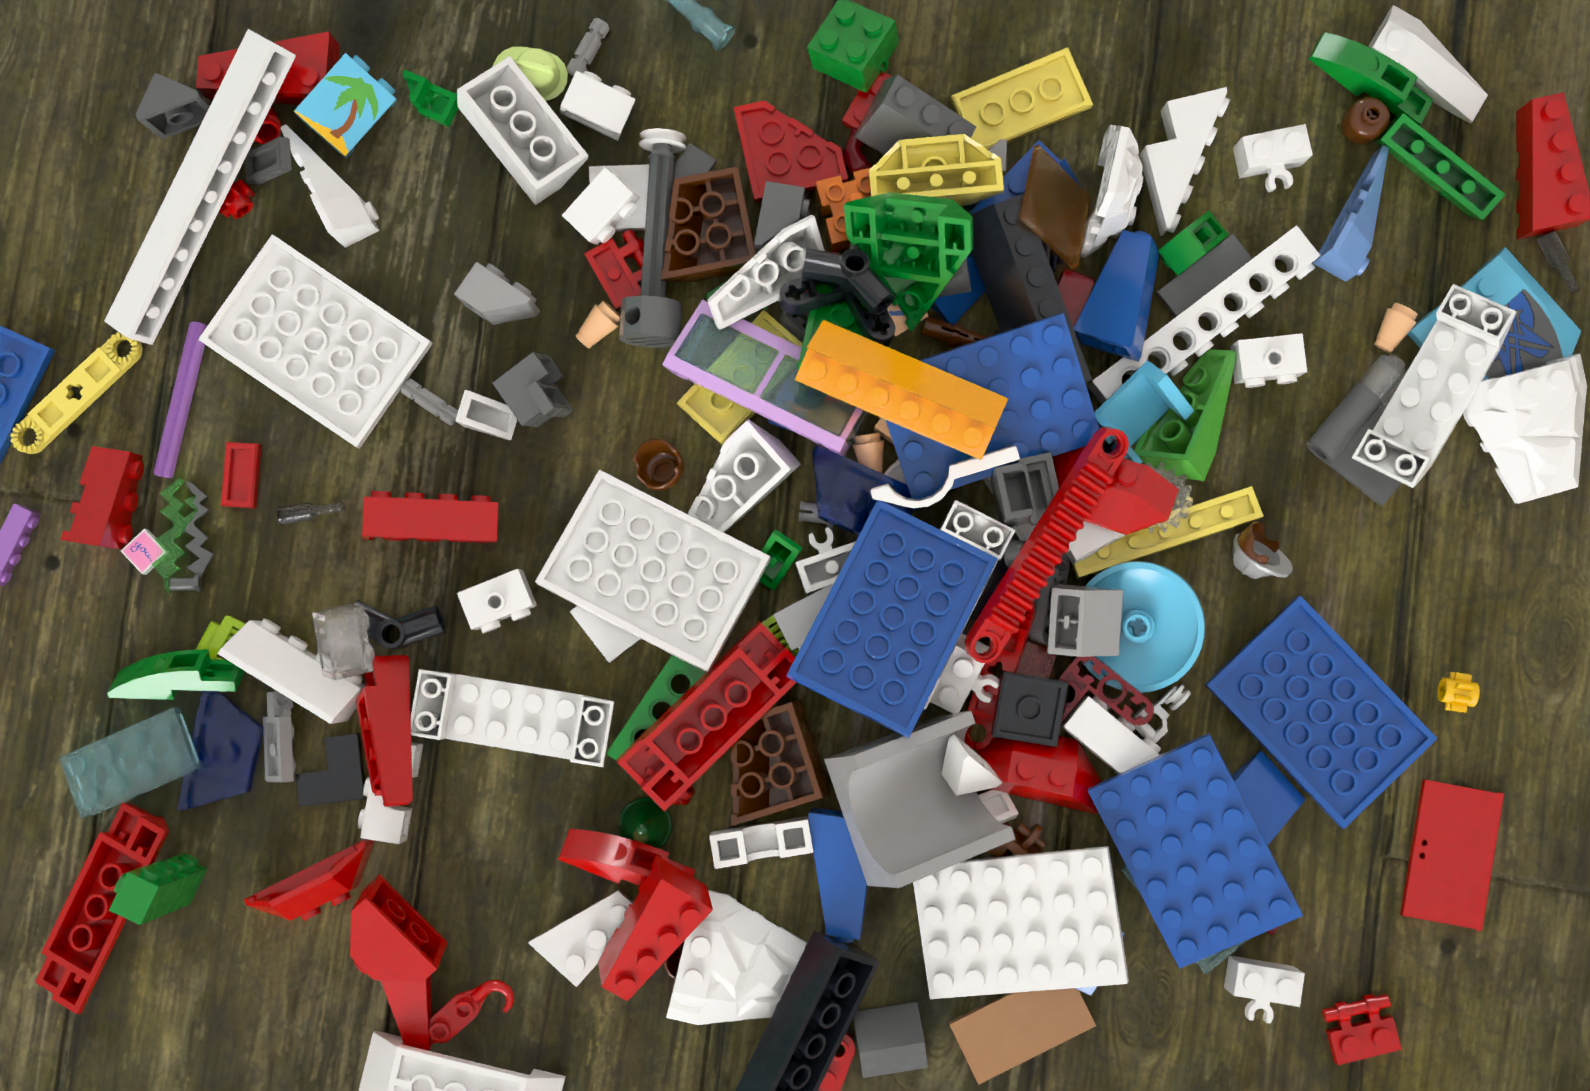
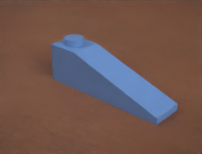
(1353, 231)

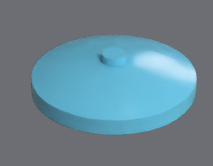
(1158, 626)

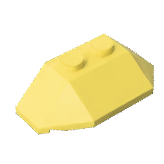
(939, 168)

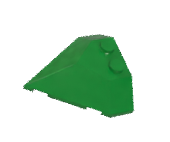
(911, 245)

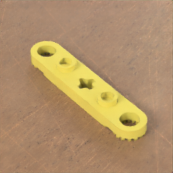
(58, 408)

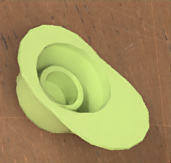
(541, 68)

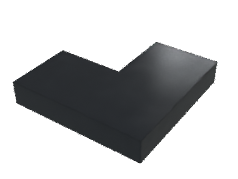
(343, 778)

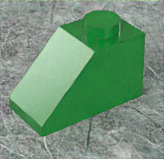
(1192, 243)

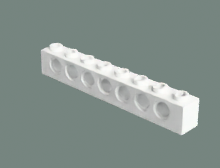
(1291, 248)

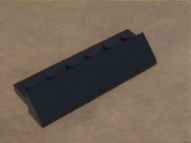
(1016, 270)

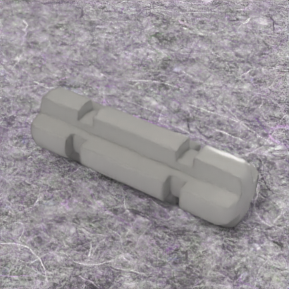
(588, 46)
(429, 401)

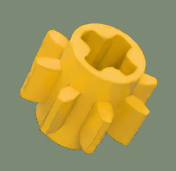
(1458, 692)

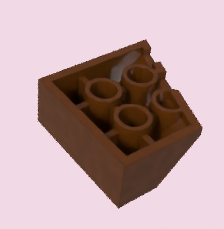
(707, 227)
(776, 765)

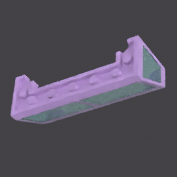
(760, 375)

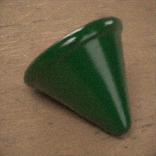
(645, 822)

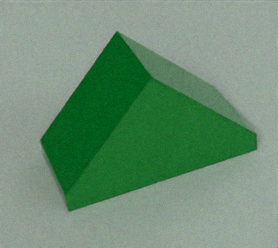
(782, 554)

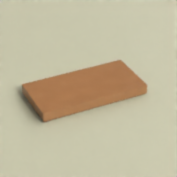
(1019, 1028)

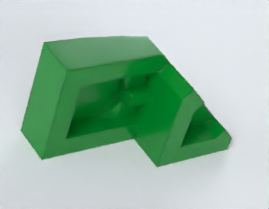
(430, 99)

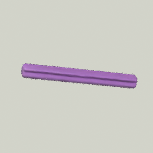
(180, 401)

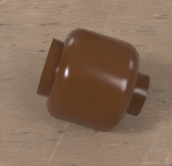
(1365, 120)

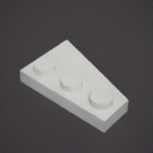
(580, 941)

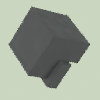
(532, 390)
(1024, 489)

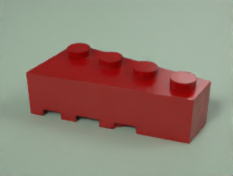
(313, 60)
(653, 927)

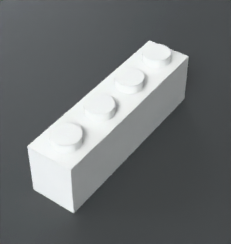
(1108, 737)

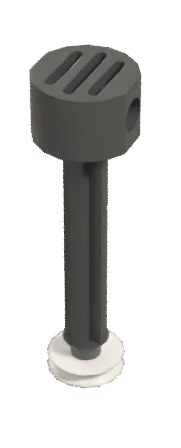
(652, 318)

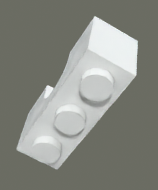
(391, 822)
(760, 840)

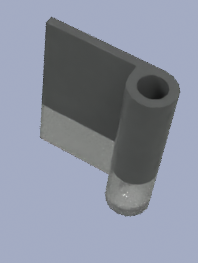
(1348, 423)

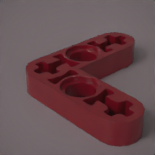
(1083, 684)

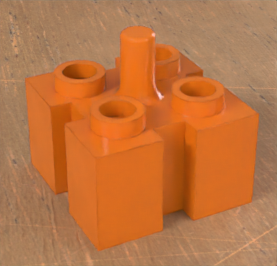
(832, 196)

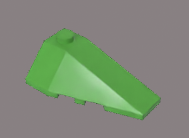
(1193, 441)

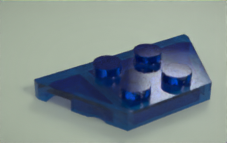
(845, 489)
(227, 750)

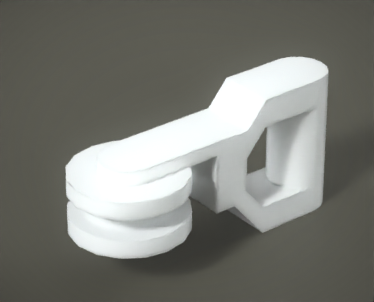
(1173, 695)

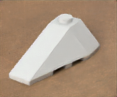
(1438, 72)
(338, 206)
(764, 274)
(743, 475)

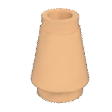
(598, 324)
(1395, 326)
(869, 450)

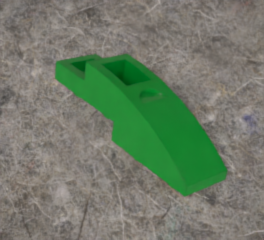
(1371, 72)
(168, 672)

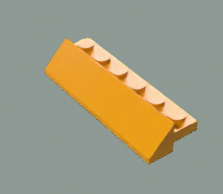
(901, 389)

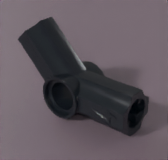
(852, 275)
(412, 627)

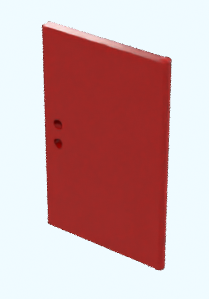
(1457, 855)

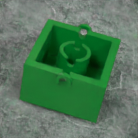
(853, 44)

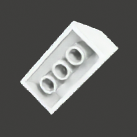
(521, 129)
(292, 670)

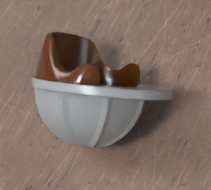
(1258, 555)

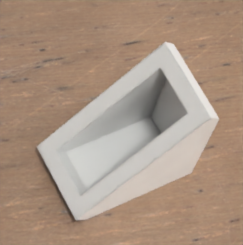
(486, 415)
(967, 770)

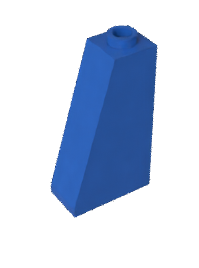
(1121, 298)
(838, 874)

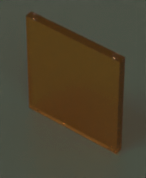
(1055, 207)

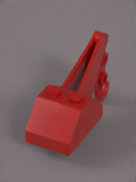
(402, 952)

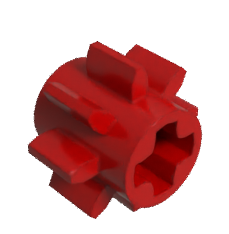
(237, 200)

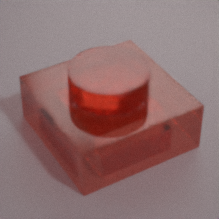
(1036, 661)

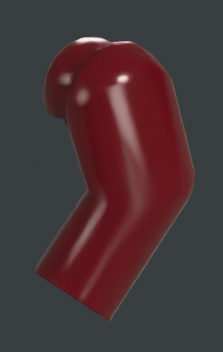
(853, 156)

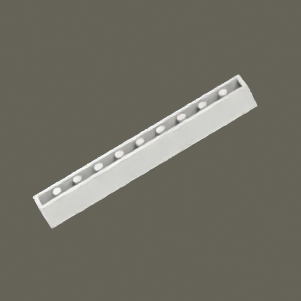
(199, 188)

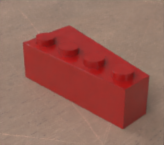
(1549, 170)
(429, 518)

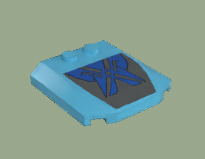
(1539, 328)

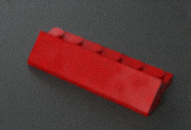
(710, 717)
(85, 925)

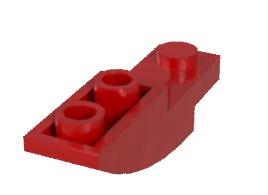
(612, 856)

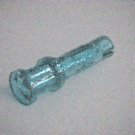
(705, 21)

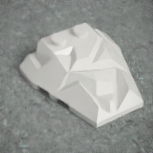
(1117, 191)
(1533, 426)
(733, 966)

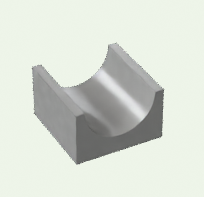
(903, 809)

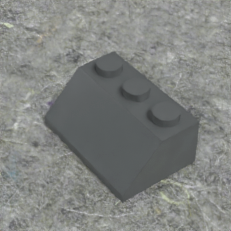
(907, 113)

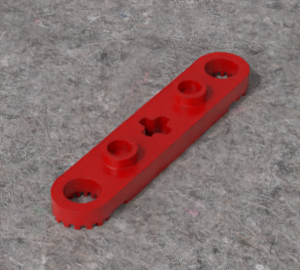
(1010, 658)

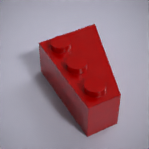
(107, 499)

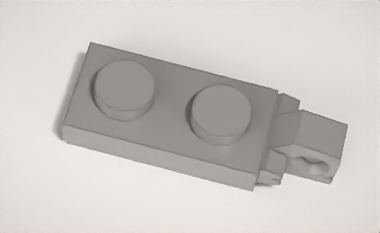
(278, 739)

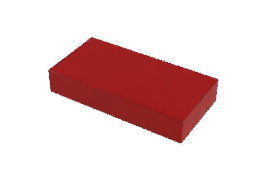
(241, 475)

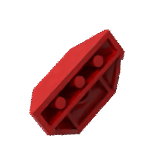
(1132, 500)
(1044, 771)
(315, 885)

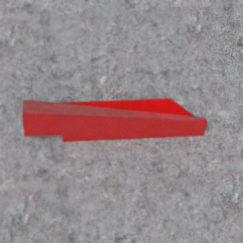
(386, 728)

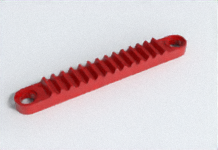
(1046, 544)

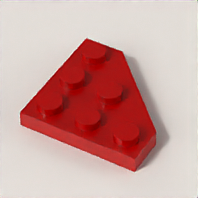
(784, 150)

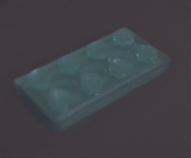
(130, 762)

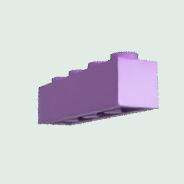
(14, 537)

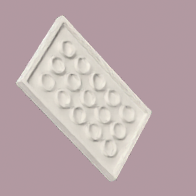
(315, 341)
(653, 571)
(1021, 924)

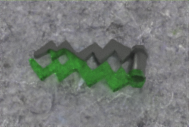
(181, 525)

